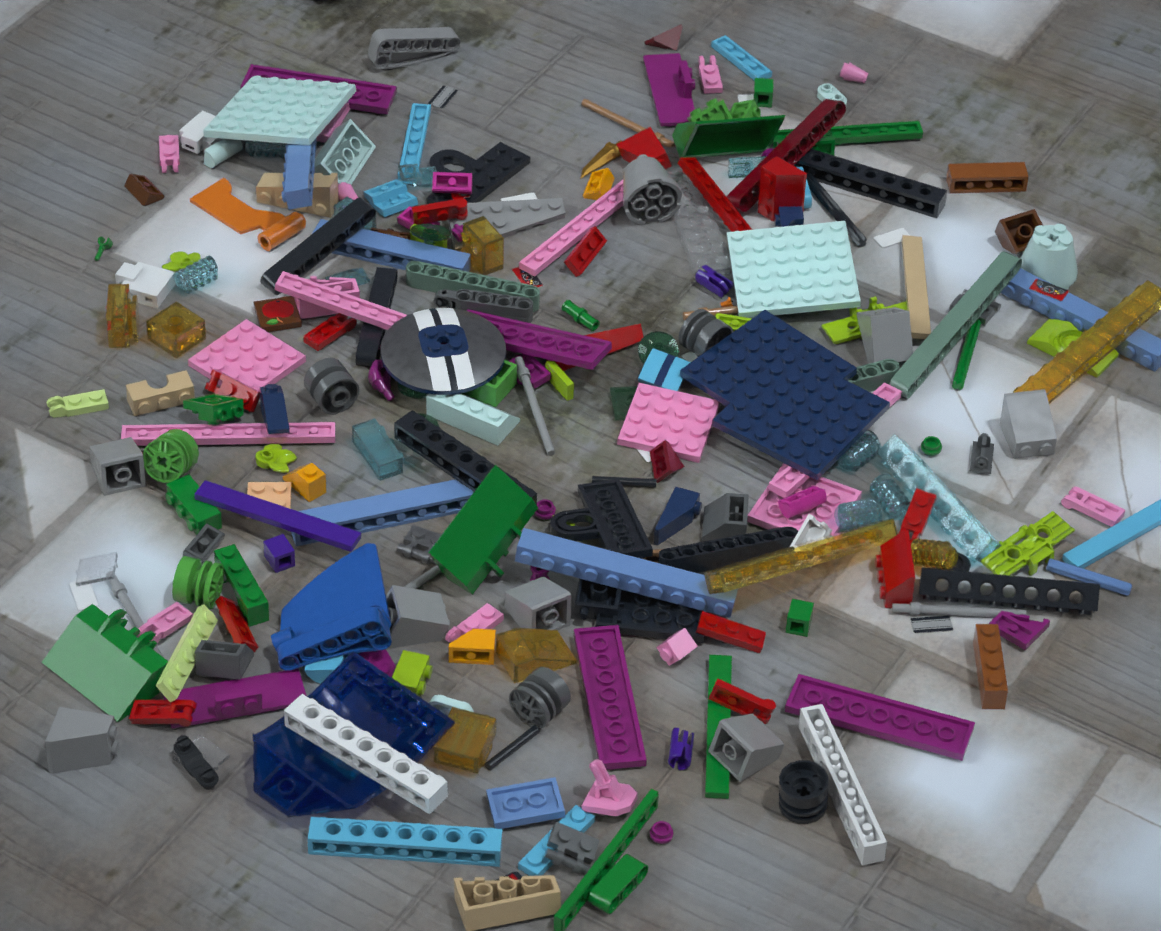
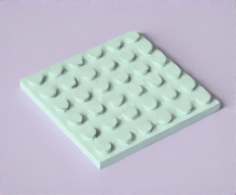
(280, 110)
(793, 269)

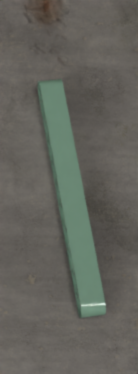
(956, 324)

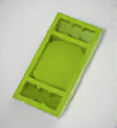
(1055, 337)

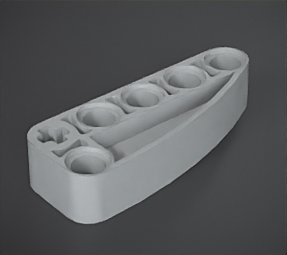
(410, 46)

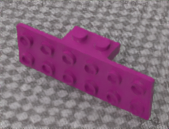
(670, 87)
(243, 696)

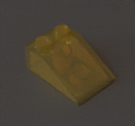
(527, 649)

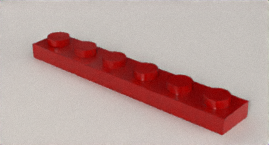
(713, 194)

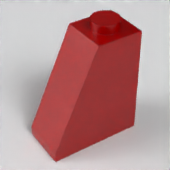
(643, 143)

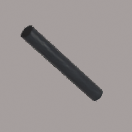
(638, 482)
(512, 747)

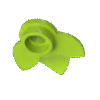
(181, 260)
(275, 458)

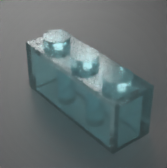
(378, 449)

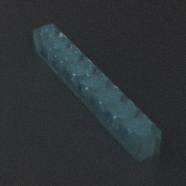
(896, 450)

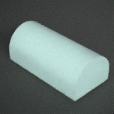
(221, 151)

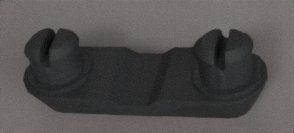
(195, 763)

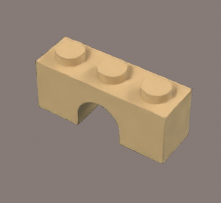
(146, 399)

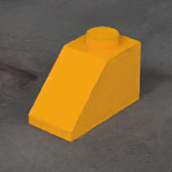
(307, 481)
(474, 647)

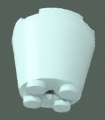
(1051, 255)

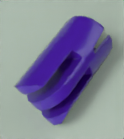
(713, 281)
(681, 749)

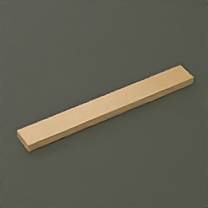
(916, 286)

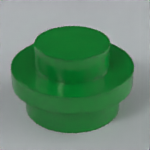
(931, 445)

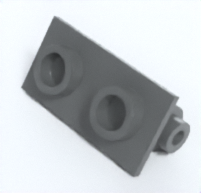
(982, 454)

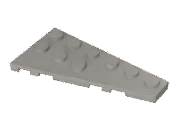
(512, 216)

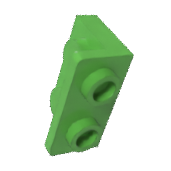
(745, 109)
(714, 110)

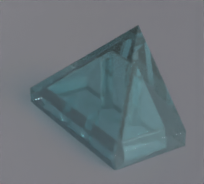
(357, 273)

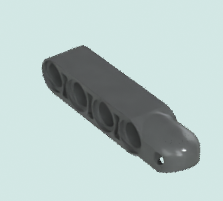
(491, 303)

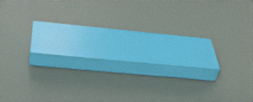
(740, 58)

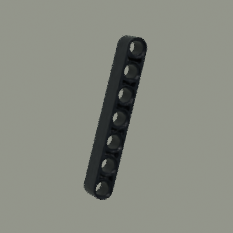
(321, 243)
(371, 335)
(726, 551)

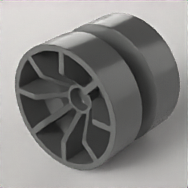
(331, 386)

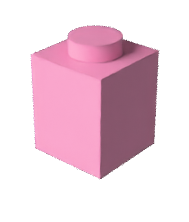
(676, 646)

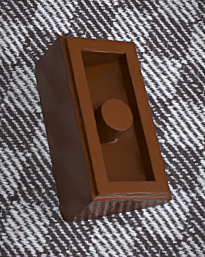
(143, 189)

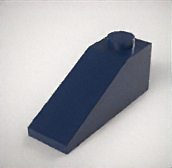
(274, 409)
(677, 514)

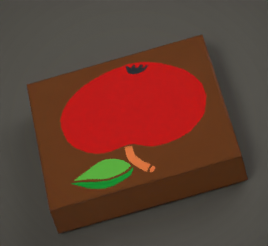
(277, 314)

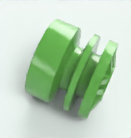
(170, 455)
(197, 582)

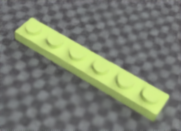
(183, 657)

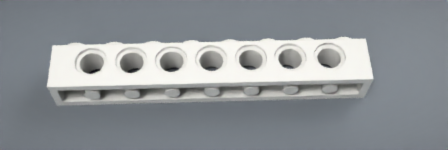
(366, 753)
(843, 785)

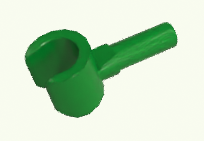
(103, 246)

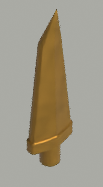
(604, 156)

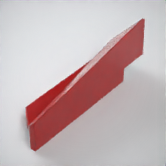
(619, 337)

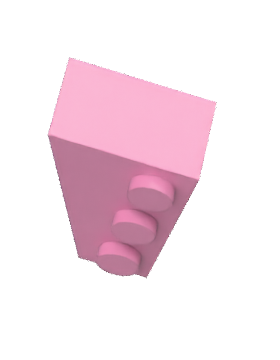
(345, 285)

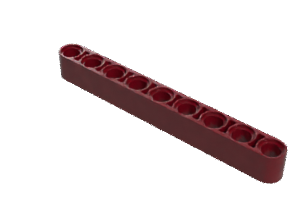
(790, 149)

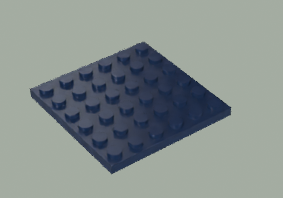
(752, 348)
(801, 414)

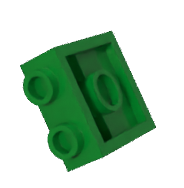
(215, 408)

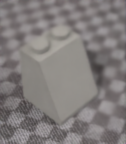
(886, 334)
(1028, 424)
(118, 466)
(539, 605)
(416, 616)
(80, 740)
(745, 745)

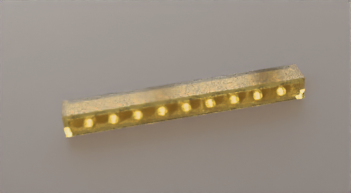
(1096, 342)
(799, 556)

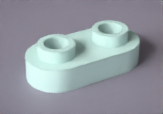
(828, 91)
(445, 704)

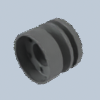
(702, 332)
(539, 697)

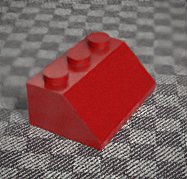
(780, 187)
(896, 570)

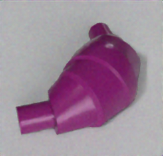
(380, 379)

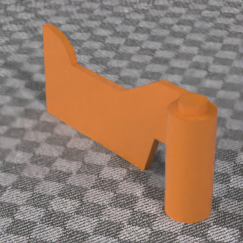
(242, 218)

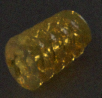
(933, 553)

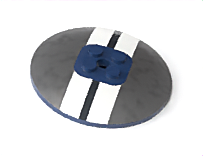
(420, 362)

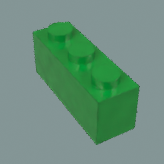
(195, 513)

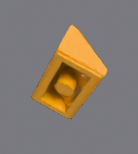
(598, 184)

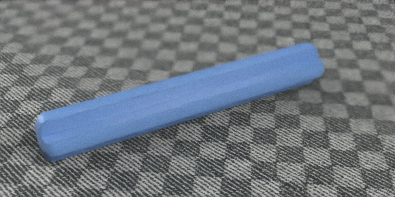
(1089, 577)

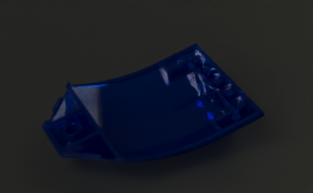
(307, 779)

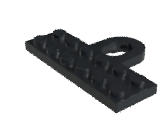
(487, 171)
(610, 519)

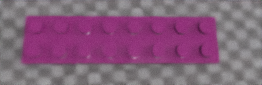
(368, 95)
(549, 342)
(609, 697)
(883, 717)

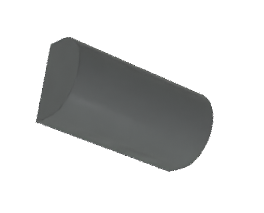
(204, 543)

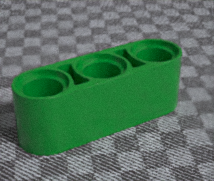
(618, 884)

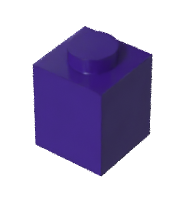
(279, 553)

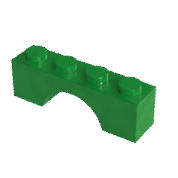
(246, 589)

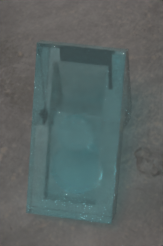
(742, 166)

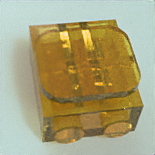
(121, 316)
(467, 741)

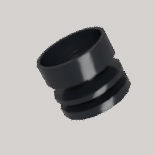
(803, 791)

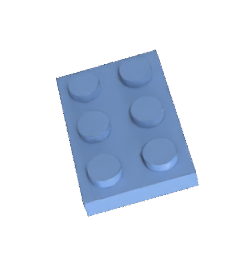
(525, 803)

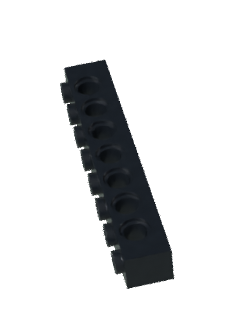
(874, 183)
(446, 452)
(1088, 591)

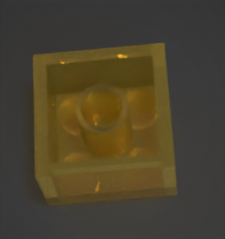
(484, 245)
(176, 329)

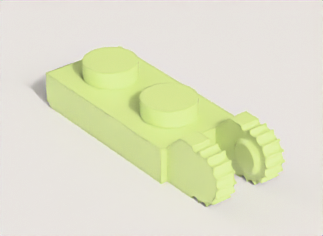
(77, 404)

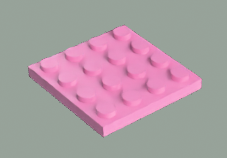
(248, 356)
(670, 416)
(768, 514)

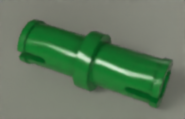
(580, 315)

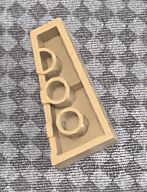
(324, 193)
(505, 900)

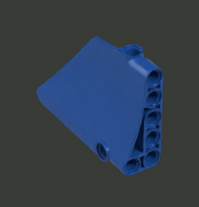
(336, 613)

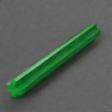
(966, 356)

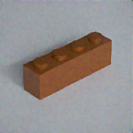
(987, 177)
(990, 666)

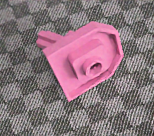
(607, 794)

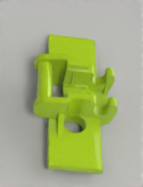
(839, 330)
(1032, 550)

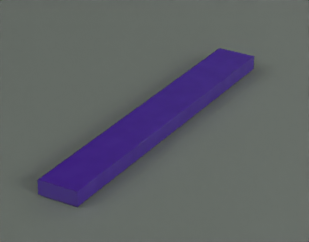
(278, 515)

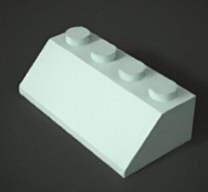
(344, 152)
(471, 416)

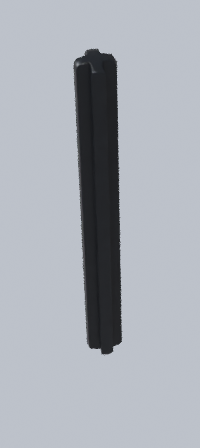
(835, 210)

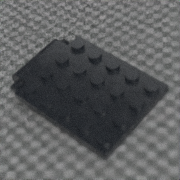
(634, 612)

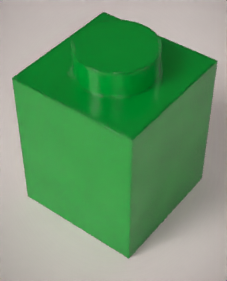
(763, 92)
(799, 617)

